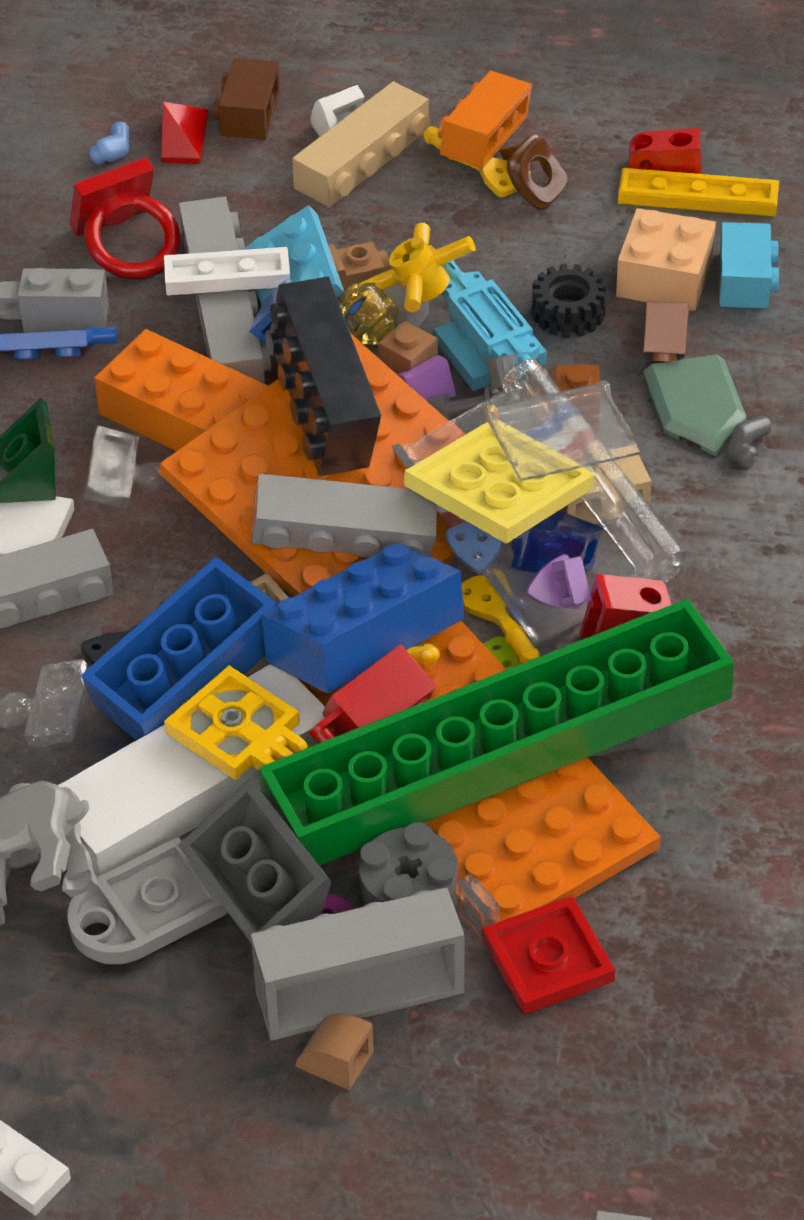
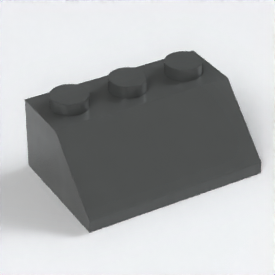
(256, 864)

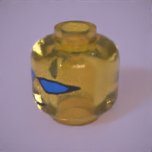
(368, 312)

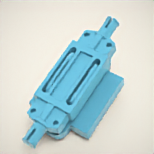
(482, 327)

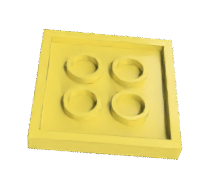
(483, 489)

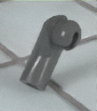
(744, 433)

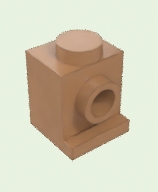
(358, 263)

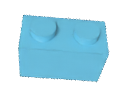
(746, 265)

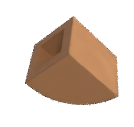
(338, 1049)

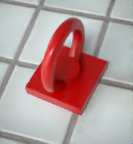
(113, 200)

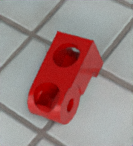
(667, 151)

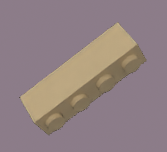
(360, 144)

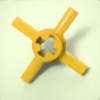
(420, 267)

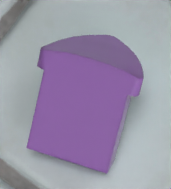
(430, 378)
(560, 583)

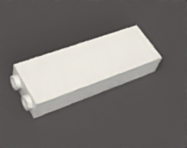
(164, 788)

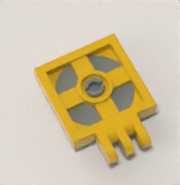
(236, 724)

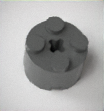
(406, 863)

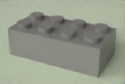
(359, 962)

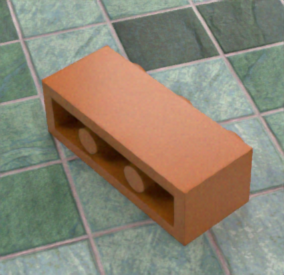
(485, 119)

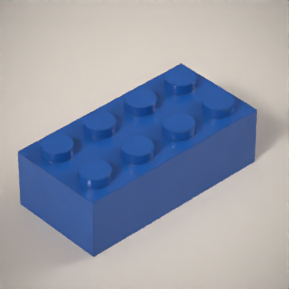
(362, 616)
(180, 649)

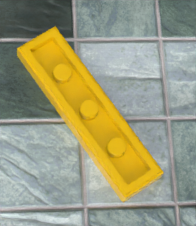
(698, 192)

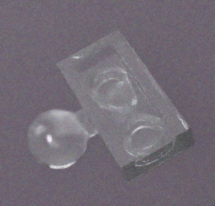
(114, 469)
(55, 706)

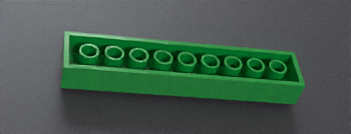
(499, 731)

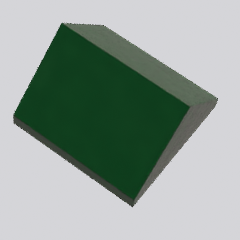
(28, 457)

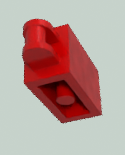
(378, 692)

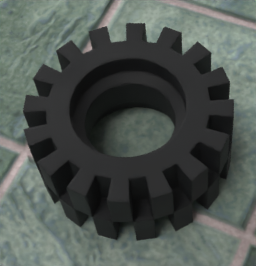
(568, 316)

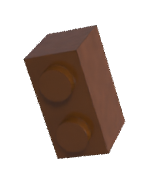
(248, 98)

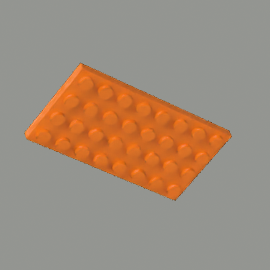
(542, 835)

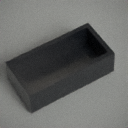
(323, 376)

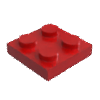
(548, 955)

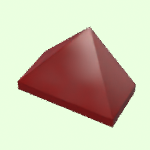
(183, 133)

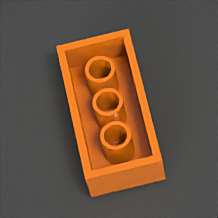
(169, 390)

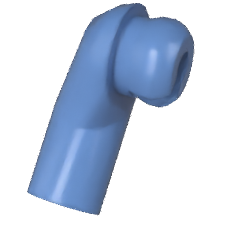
(112, 147)

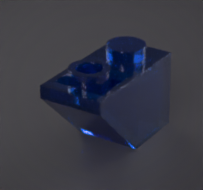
(555, 537)

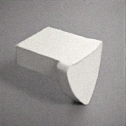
(334, 108)

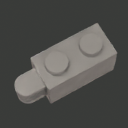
(56, 299)

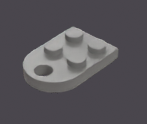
(143, 905)

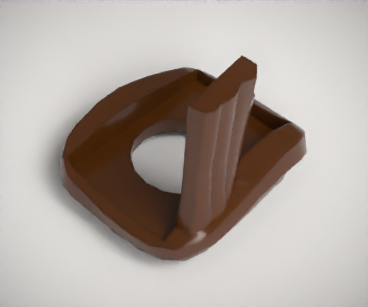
(518, 166)

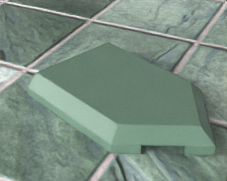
(695, 400)

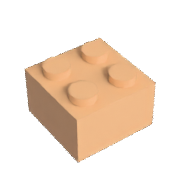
(665, 258)

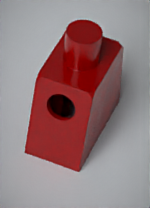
(620, 601)

